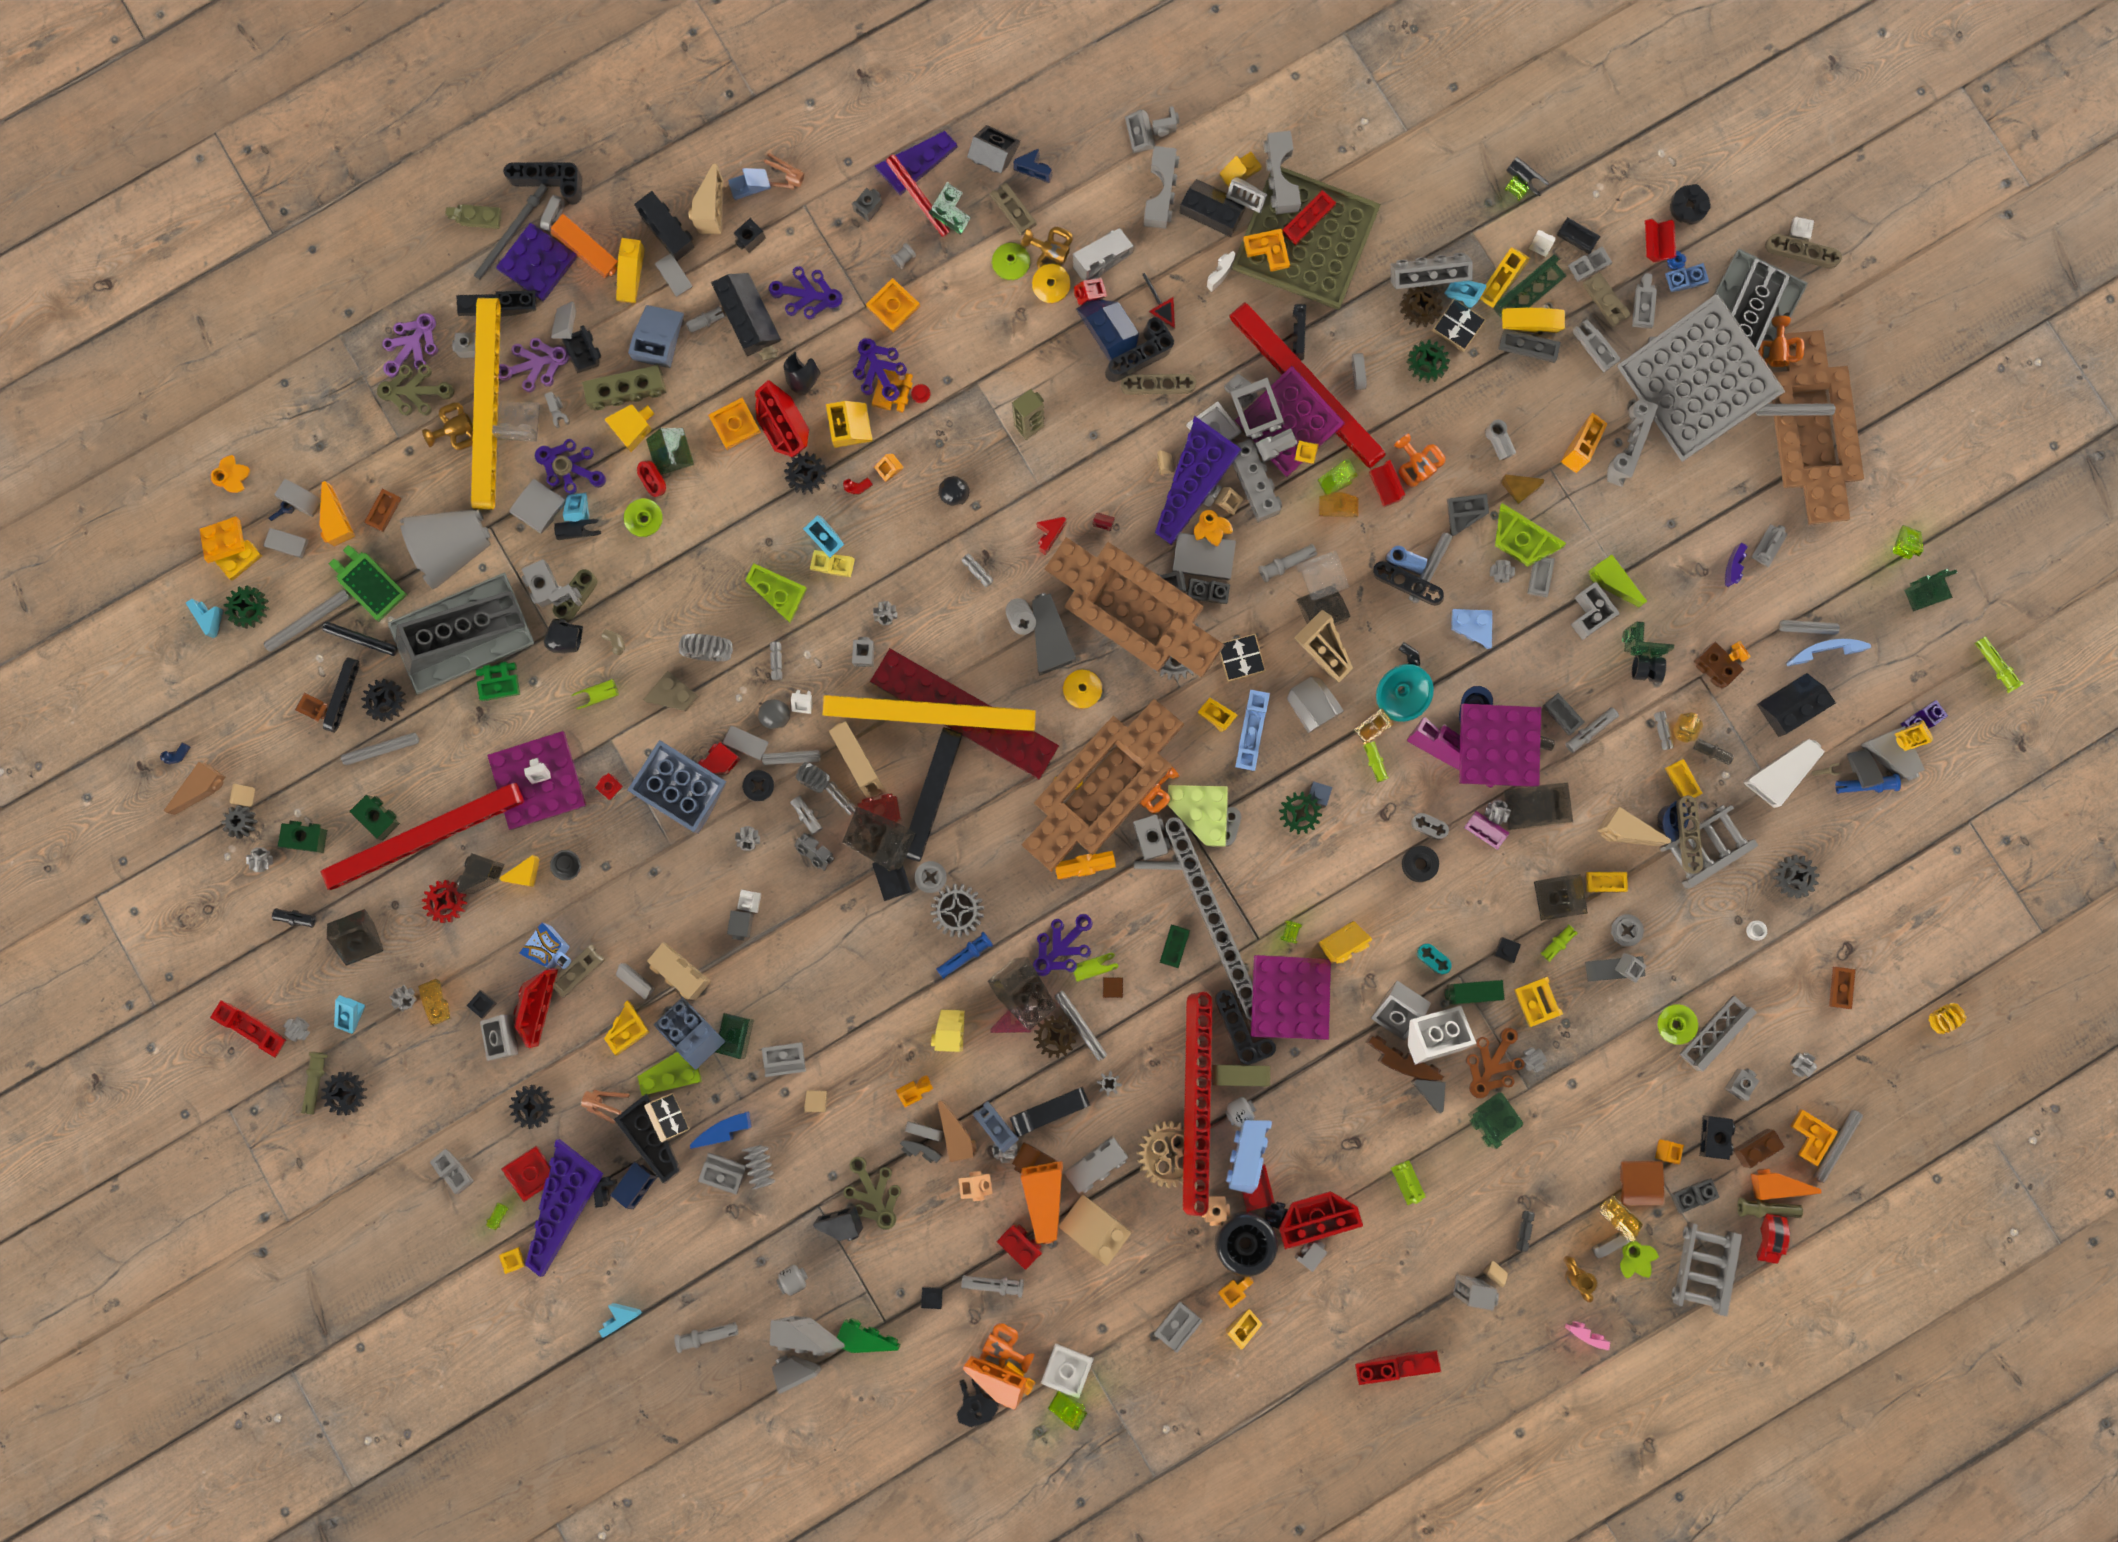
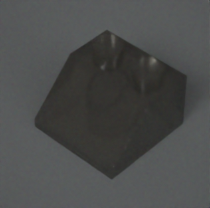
(1331, 604)
(1560, 897)
(354, 937)

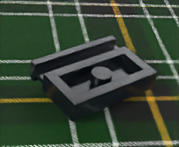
(892, 882)

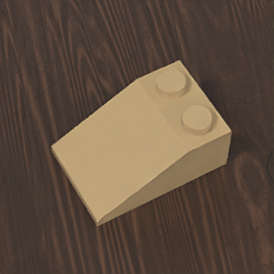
(707, 204)
(1626, 828)
(1095, 1229)

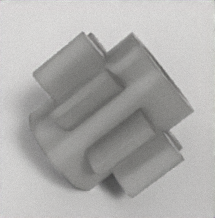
(1502, 571)
(885, 613)
(1497, 812)
(747, 838)
(259, 859)
(403, 998)
(296, 1029)
(1534, 1059)
(1803, 1064)
(1108, 1089)
(1007, 1155)

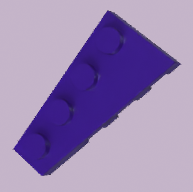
(919, 159)

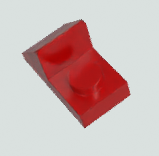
(1053, 529)

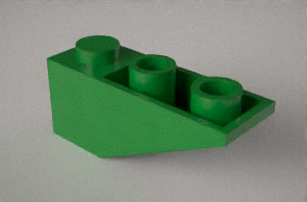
(862, 1340)

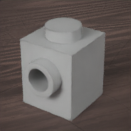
(464, 345)

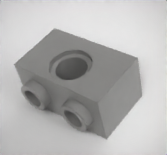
(535, 573)
(1149, 849)

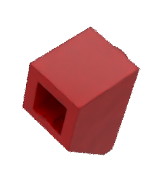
(720, 760)

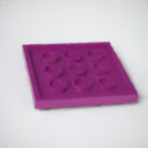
(1301, 411)
(1500, 745)
(544, 798)
(1291, 997)

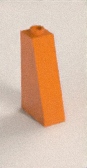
(584, 246)
(1043, 1196)

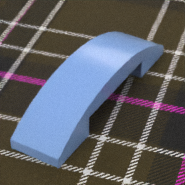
(1849, 646)
(1252, 730)

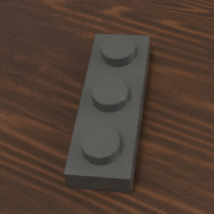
(1529, 345)

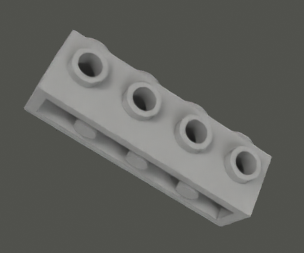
(1431, 271)
(1255, 482)

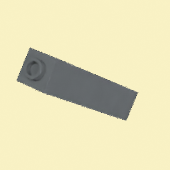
(1050, 636)

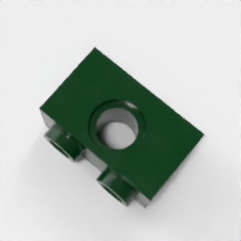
(364, 812)
(290, 837)

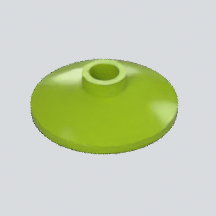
(1011, 269)
(636, 511)
(1687, 1024)

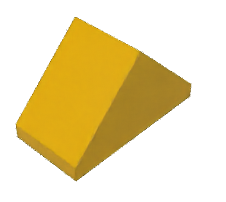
(523, 873)
(1243, 1328)

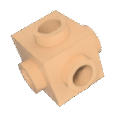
(975, 1186)
(1222, 1213)

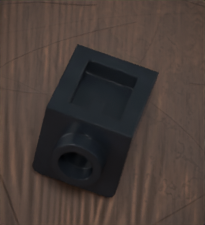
(601, 1194)

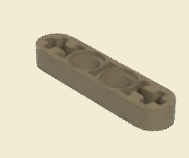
(1804, 247)
(1158, 387)
(1693, 834)

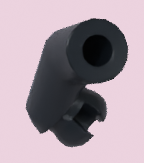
(1412, 654)

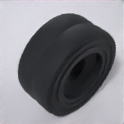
(1430, 858)

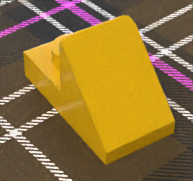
(1240, 168)
(1217, 714)

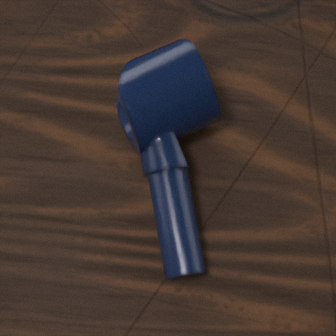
(281, 511)

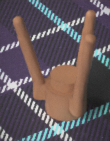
(793, 176)
(593, 1102)

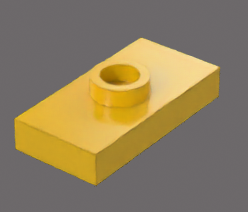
(1683, 779)
(1606, 882)

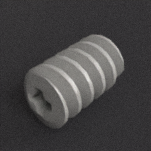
(1020, 616)
(759, 1166)

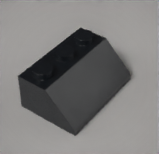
(1211, 208)
(1795, 704)

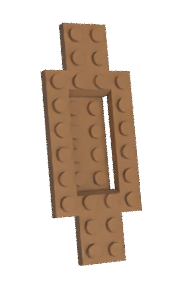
(1807, 440)
(1104, 586)
(1109, 791)

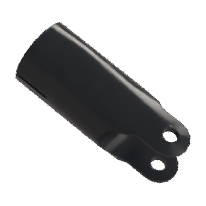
(1525, 174)
(575, 529)

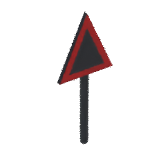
(1164, 310)

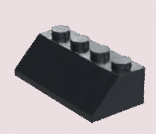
(746, 312)

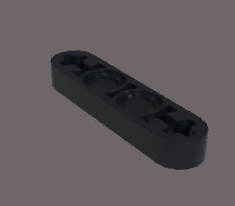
(1410, 579)
(341, 694)

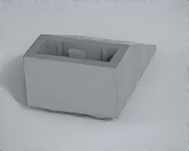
(803, 1336)

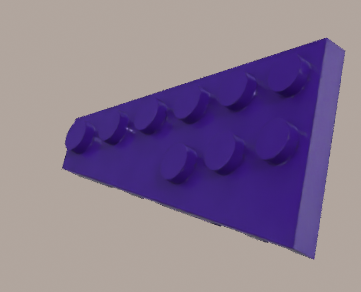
(1198, 472)
(562, 1201)

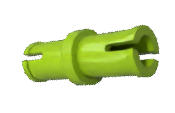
(1375, 762)
(1558, 943)

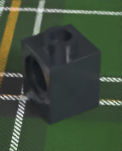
(749, 227)

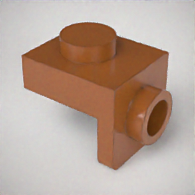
(312, 707)

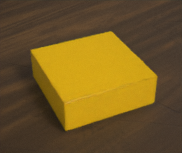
(1306, 452)
(512, 1260)

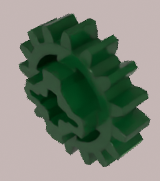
(1431, 353)
(243, 599)
(1309, 817)

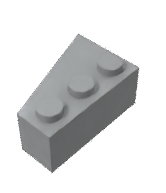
(1102, 255)
(1096, 1165)

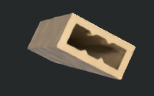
(857, 760)

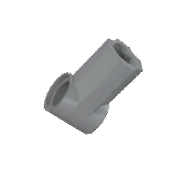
(1500, 442)
(1272, 446)

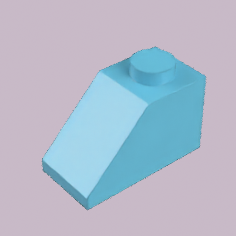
(824, 535)

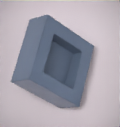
(1321, 792)

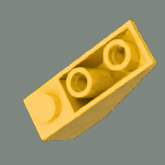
(1914, 736)

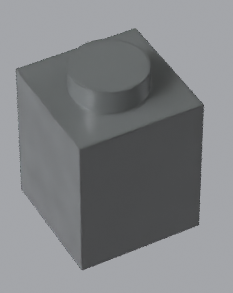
(740, 925)

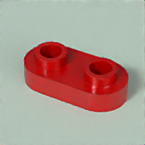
(651, 478)

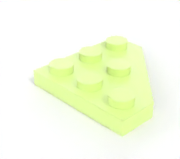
(1202, 811)

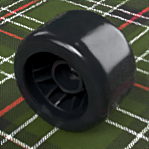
(1257, 1255)

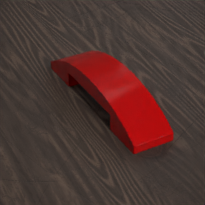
(248, 1027)

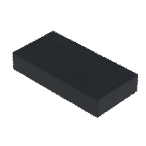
(1578, 235)

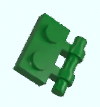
(499, 687)

